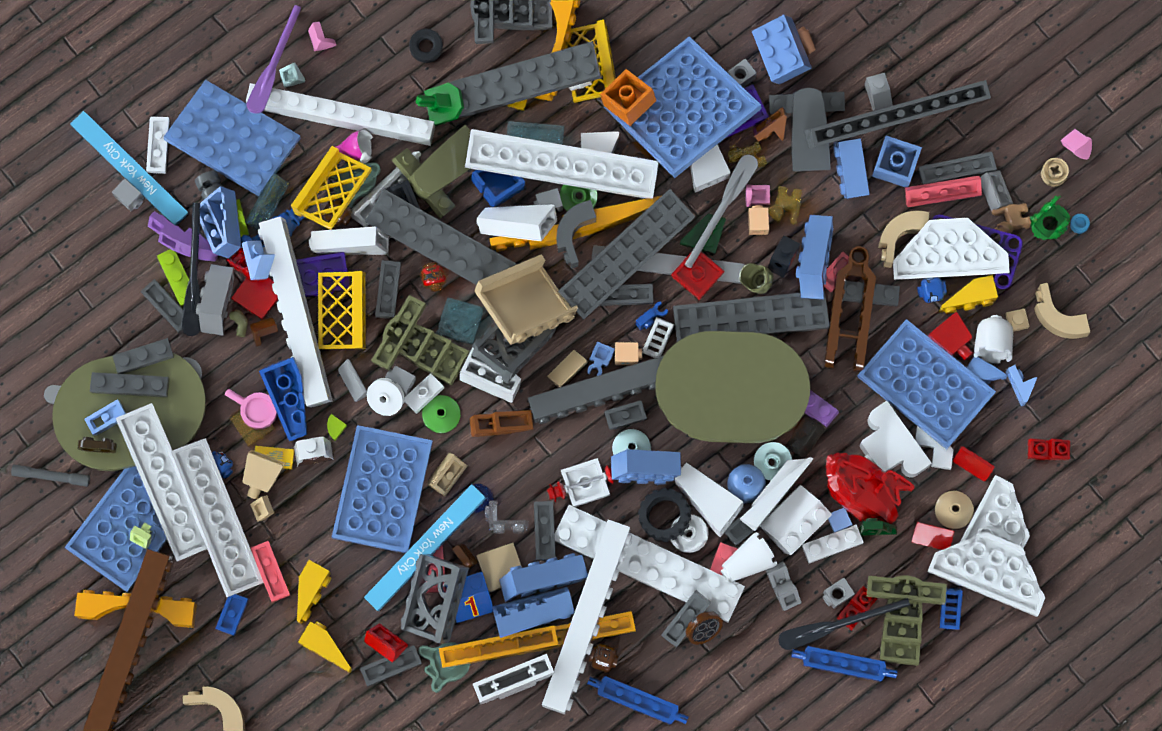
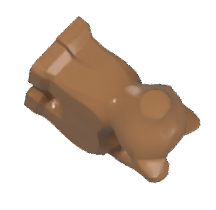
(1013, 217)

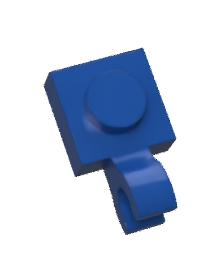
(647, 318)

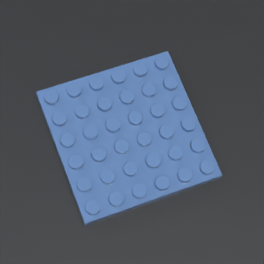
(692, 109)

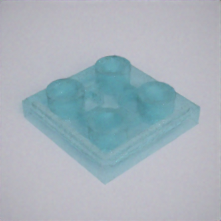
(460, 321)

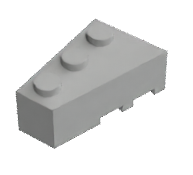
(215, 299)

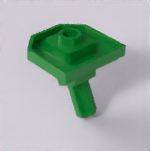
(442, 102)

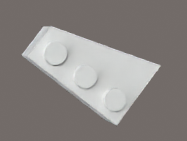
(483, 377)

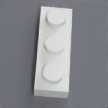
(157, 145)
(832, 544)

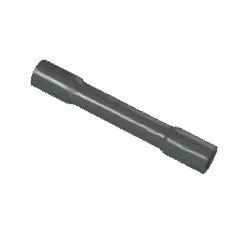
(28, 472)

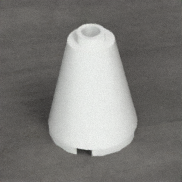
(748, 559)

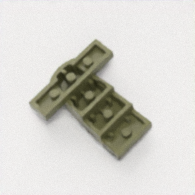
(437, 170)
(419, 345)
(903, 626)

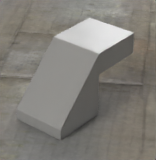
(783, 586)

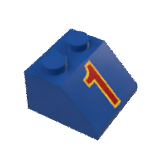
(474, 599)

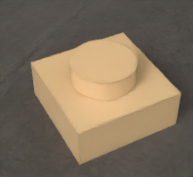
(1018, 319)
(262, 508)

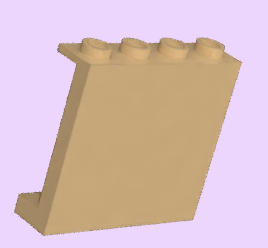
(524, 300)

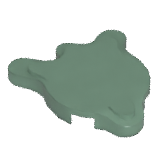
(366, 187)
(439, 675)

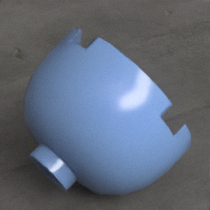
(746, 482)

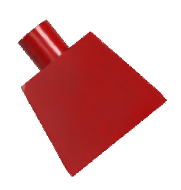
(953, 336)

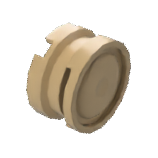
(1054, 172)

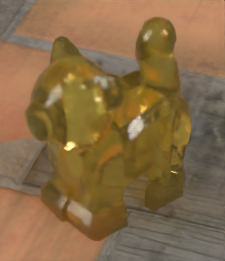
(735, 153)
(788, 203)

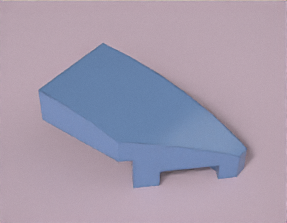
(985, 371)

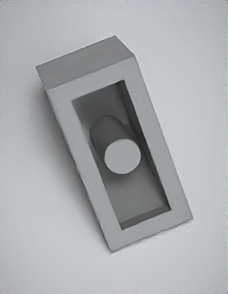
(878, 91)

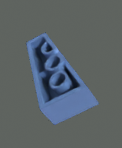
(815, 256)
(543, 576)
(532, 611)

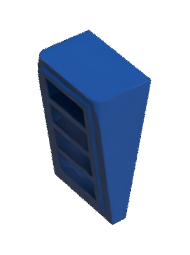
(949, 625)

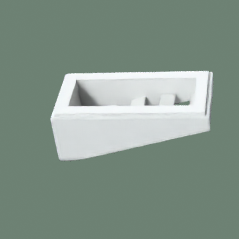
(670, 326)

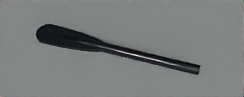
(190, 319)
(808, 633)

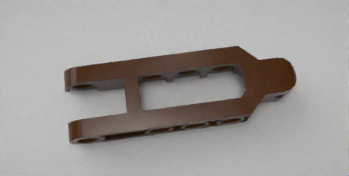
(856, 266)

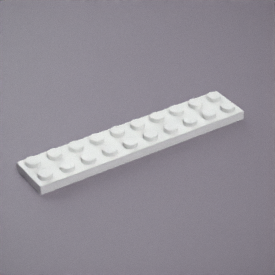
(561, 164)
(652, 564)

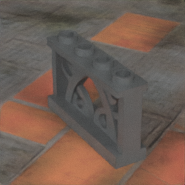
(512, 364)
(417, 604)

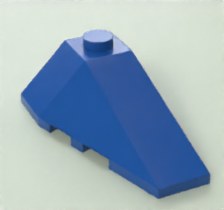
(286, 392)

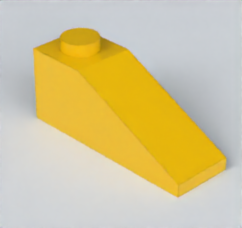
(320, 642)

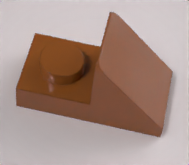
(775, 123)

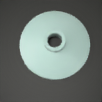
(628, 437)
(771, 451)

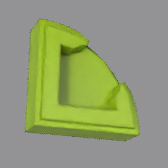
(335, 427)

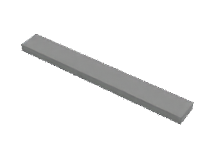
(668, 263)

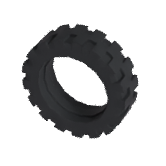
(658, 496)

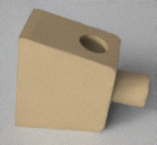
(261, 473)

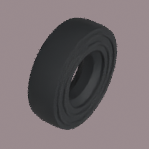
(426, 57)

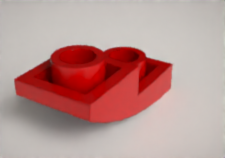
(1049, 449)
(857, 605)

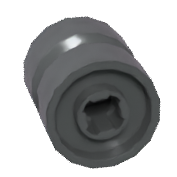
(208, 183)

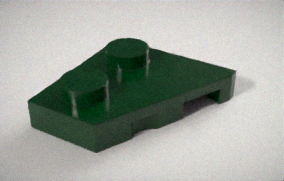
(694, 235)
(875, 527)

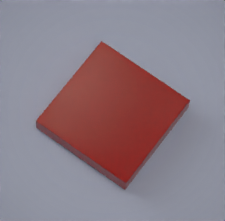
(699, 277)
(256, 296)

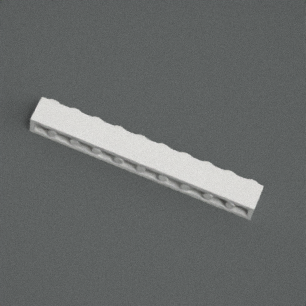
(349, 116)
(295, 311)
(586, 617)

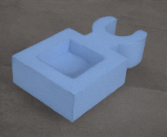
(601, 357)

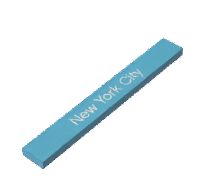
(129, 168)
(427, 544)

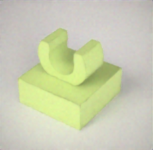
(141, 536)

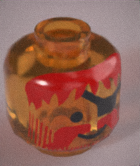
(433, 276)

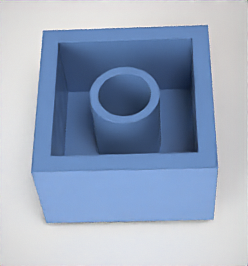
(896, 161)

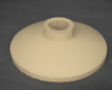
(947, 516)

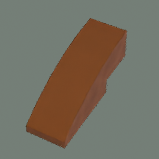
(501, 423)

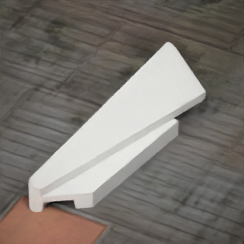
(363, 208)
(774, 492)

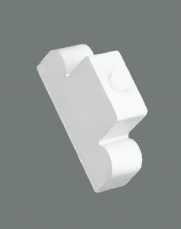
(893, 443)
(513, 679)

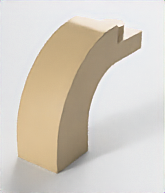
(903, 224)
(1054, 321)
(232, 714)

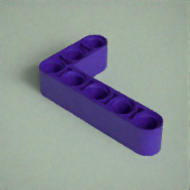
(1004, 243)

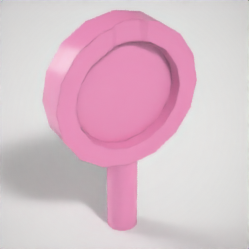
(256, 409)

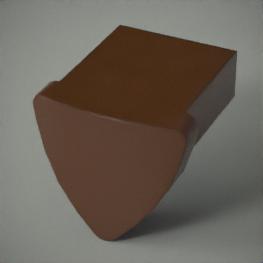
(262, 328)
(465, 556)

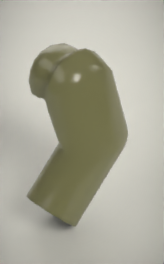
(241, 320)

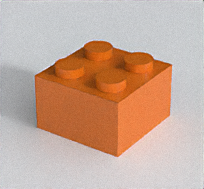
(628, 97)

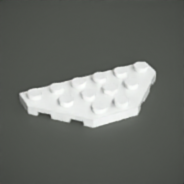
(950, 249)
(999, 515)
(992, 569)

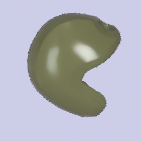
(753, 276)

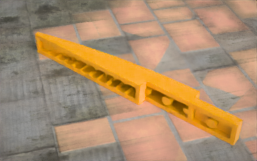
(605, 218)
(528, 641)

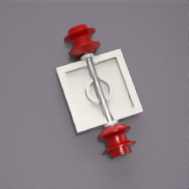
(582, 483)

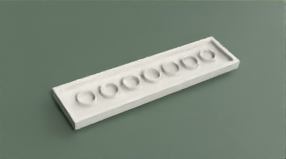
(152, 459)
(216, 517)

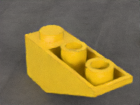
(975, 293)
(311, 582)

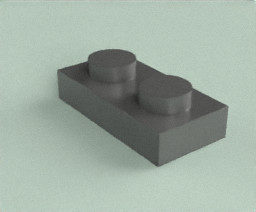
(625, 415)

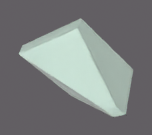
(291, 75)

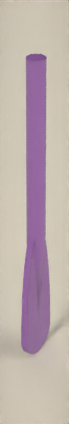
(261, 92)

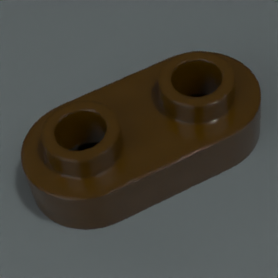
(90, 445)

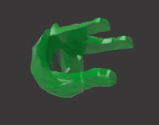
(1056, 211)

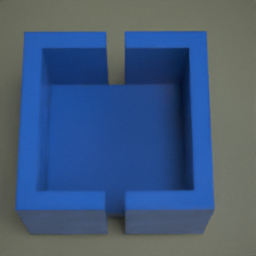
(497, 186)

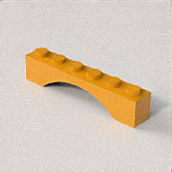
(565, 18)
(95, 606)

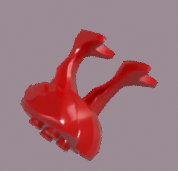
(865, 487)

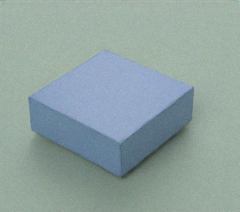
(839, 520)

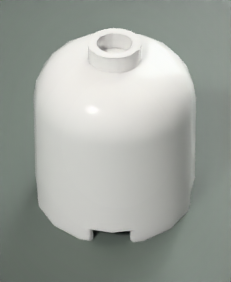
(994, 340)

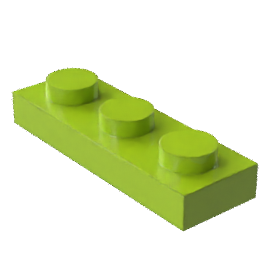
(175, 274)

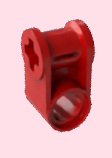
(239, 263)

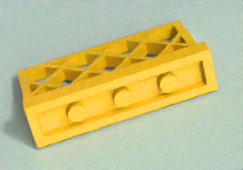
(604, 54)
(319, 178)
(358, 310)

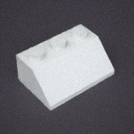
(795, 520)

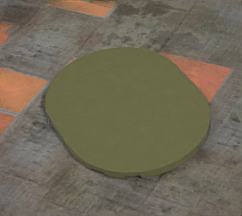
(732, 387)
(178, 413)

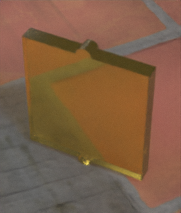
(249, 434)

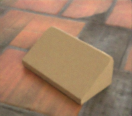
(567, 369)
(447, 474)

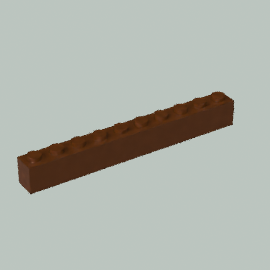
(129, 641)

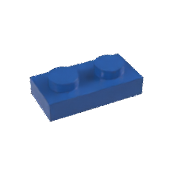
(232, 614)

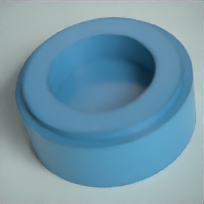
(1079, 223)

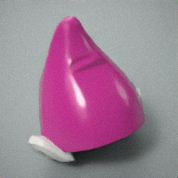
(357, 146)

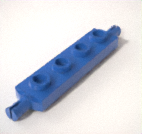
(844, 663)
(638, 700)

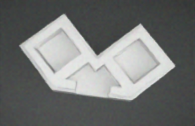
(941, 457)

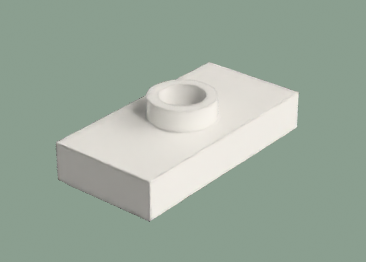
(423, 393)

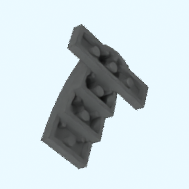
(509, 15)
(807, 111)

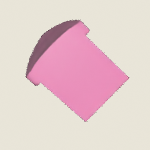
(317, 37)
(1078, 144)
(757, 195)

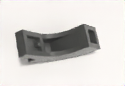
(574, 219)

